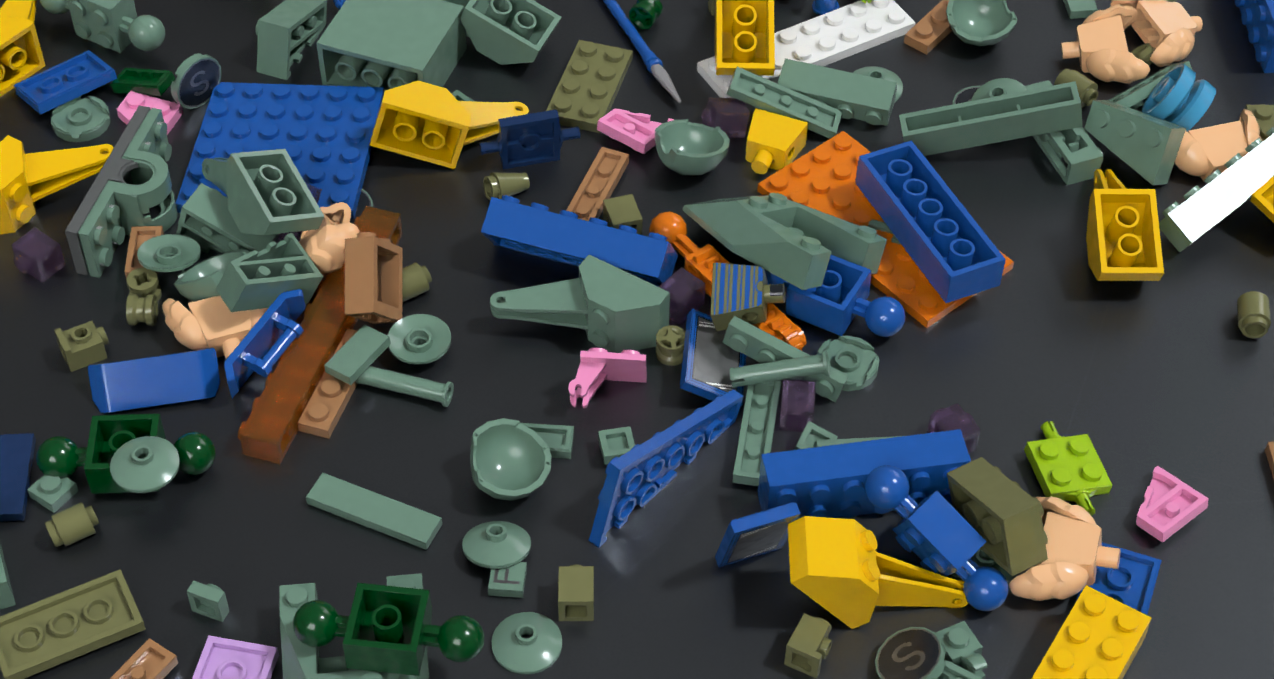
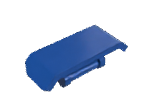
(266, 340)
(154, 380)

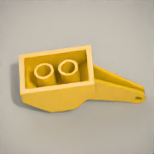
(744, 36)
(19, 43)
(433, 124)
(39, 174)
(1123, 231)
(844, 574)

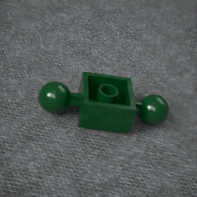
(107, 434)
(388, 630)

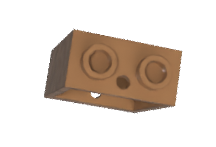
(373, 279)

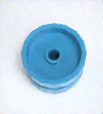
(1180, 97)

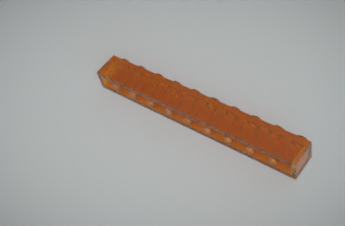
(288, 390)

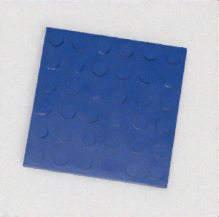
(318, 125)

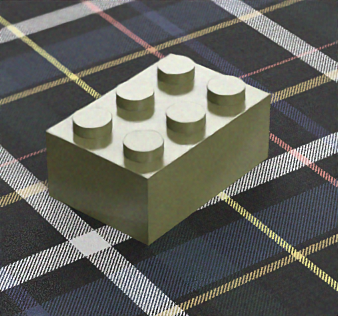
(1000, 514)

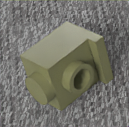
(82, 345)
(809, 645)

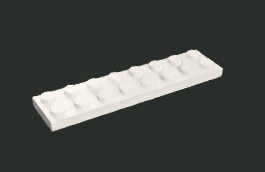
(826, 38)

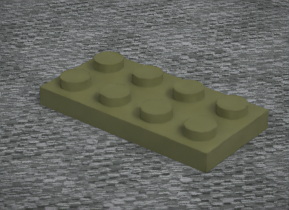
(590, 84)
(67, 626)

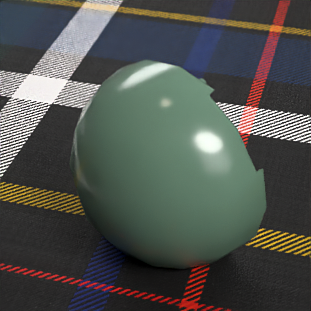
(980, 21)
(690, 146)
(202, 278)
(508, 459)

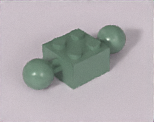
(111, 23)

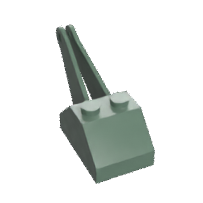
(508, 28)
(264, 192)
(605, 301)

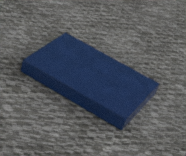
(15, 474)

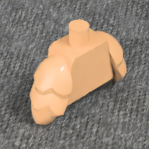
(1165, 27)
(1104, 48)
(1213, 146)
(327, 244)
(209, 324)
(1072, 554)

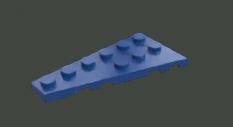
(651, 465)

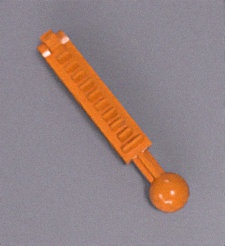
(700, 264)

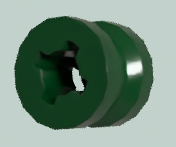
(645, 13)

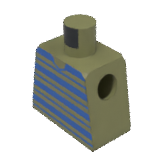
(742, 293)

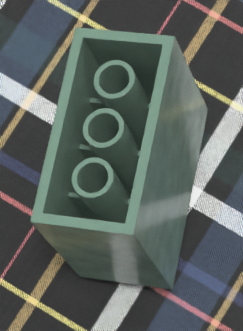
(392, 43)

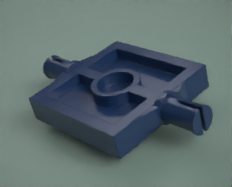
(529, 139)

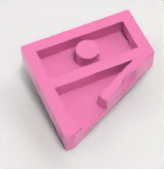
(170, 110)
(630, 129)
(1168, 505)

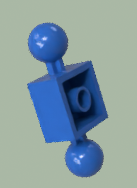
(841, 299)
(937, 536)

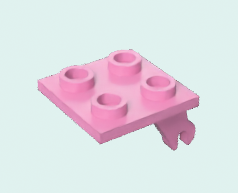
(602, 365)

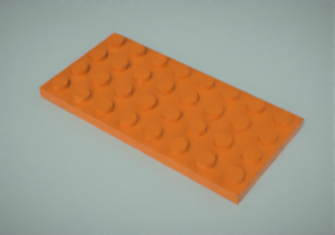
(827, 183)

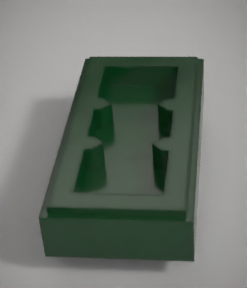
(143, 81)

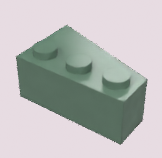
(285, 34)
(1136, 138)
(209, 223)
(262, 276)

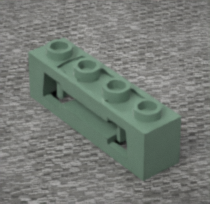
(1073, 146)

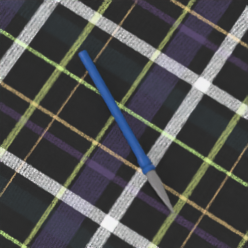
(652, 62)

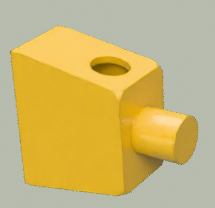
(774, 140)

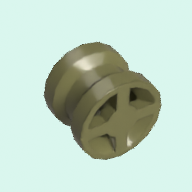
(144, 282)
(142, 309)
(670, 345)

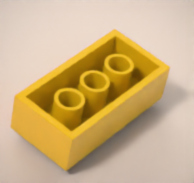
(1095, 640)

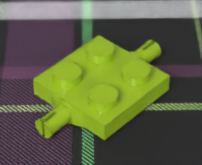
(1068, 467)

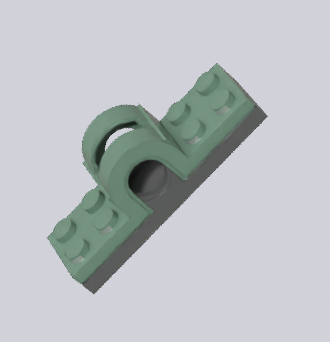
(123, 191)

